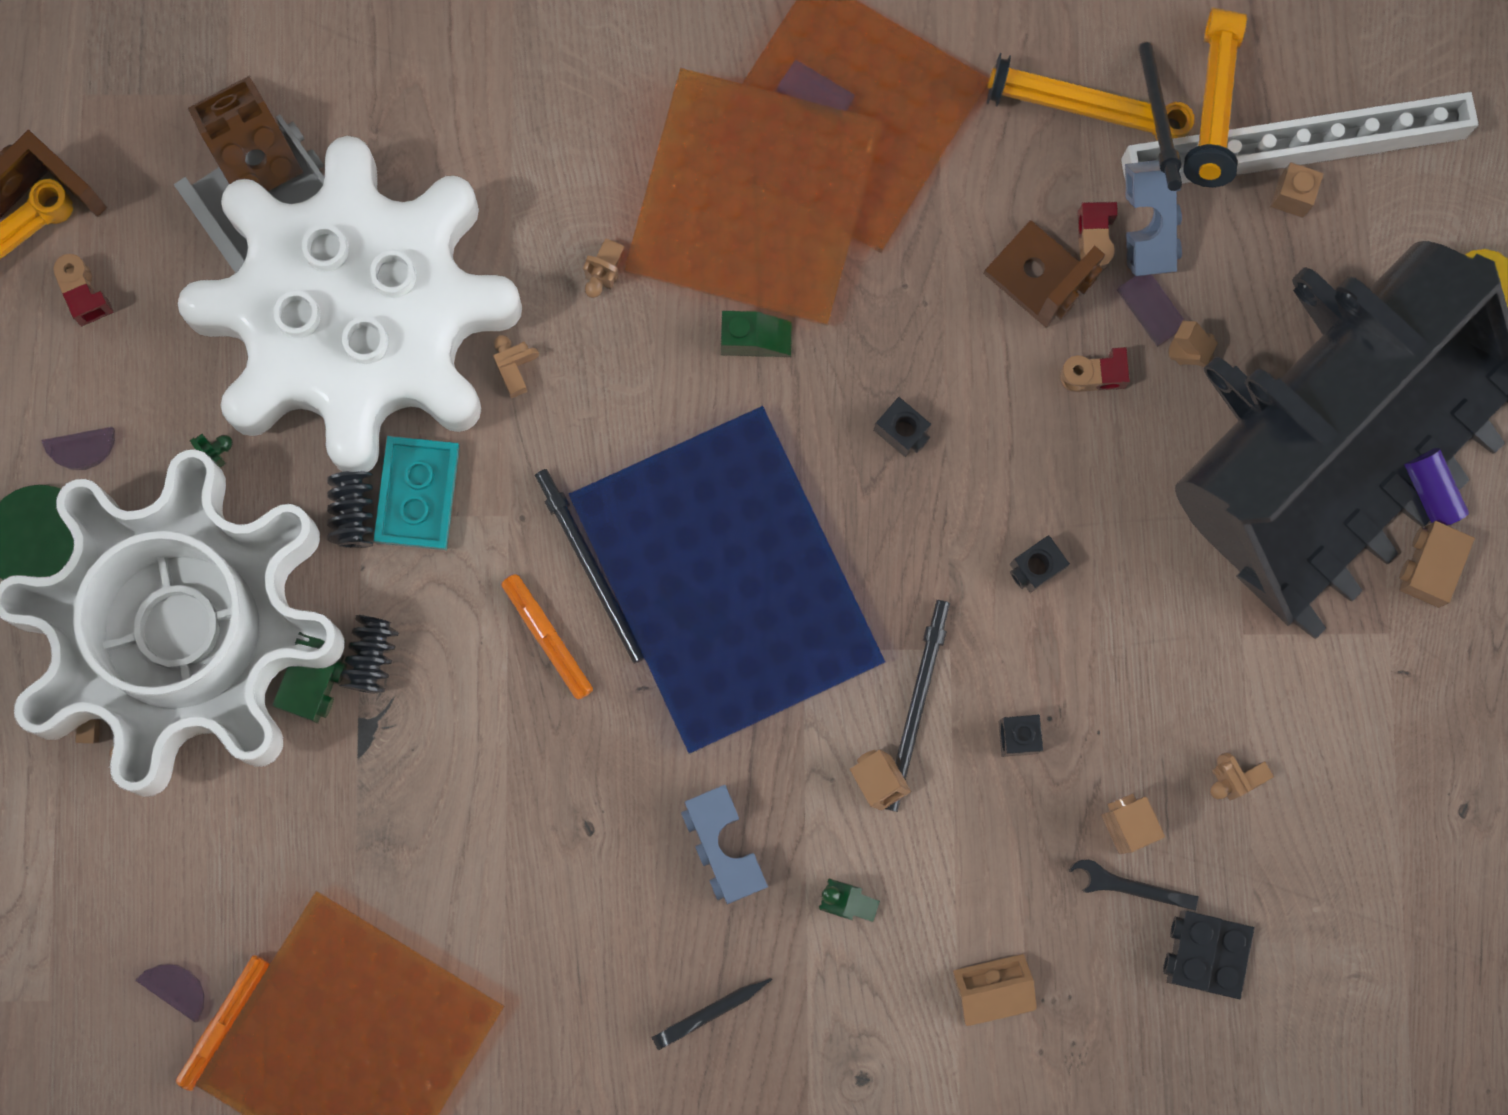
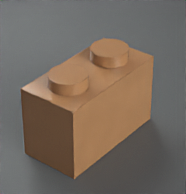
(1435, 563)
(1132, 824)

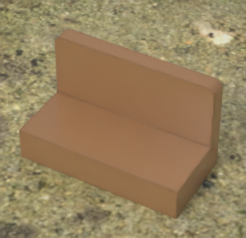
(995, 990)

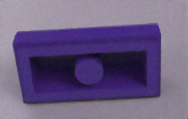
(1437, 487)

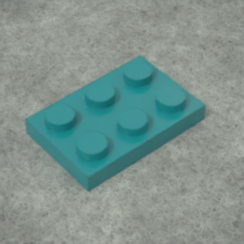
(416, 493)

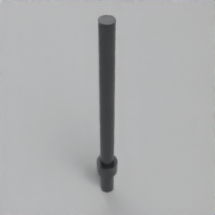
(1168, 157)
(558, 505)
(934, 637)

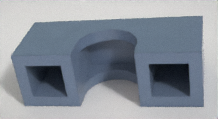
(1156, 246)
(733, 876)

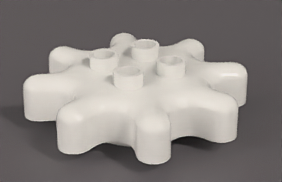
(350, 305)
(168, 623)

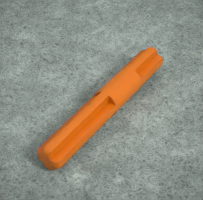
(546, 636)
(221, 1022)

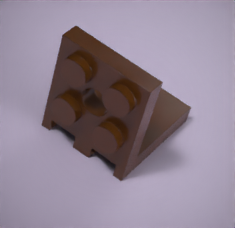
(239, 122)
(27, 163)
(1061, 279)

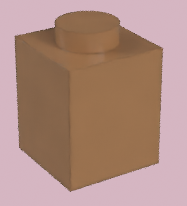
(1297, 190)
(879, 779)

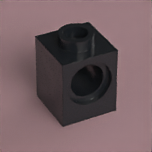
(902, 412)
(1050, 555)
(1020, 735)

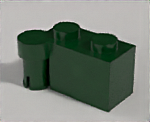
(307, 689)

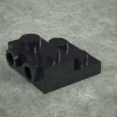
(1208, 954)

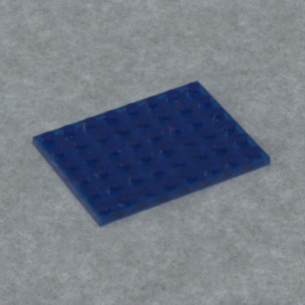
(726, 579)

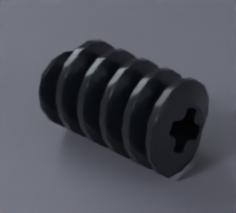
(349, 509)
(369, 655)

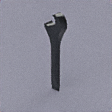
(1105, 881)
(706, 1014)

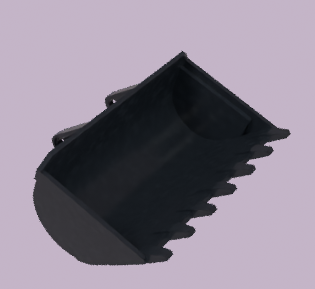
(1326, 445)

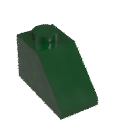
(755, 334)

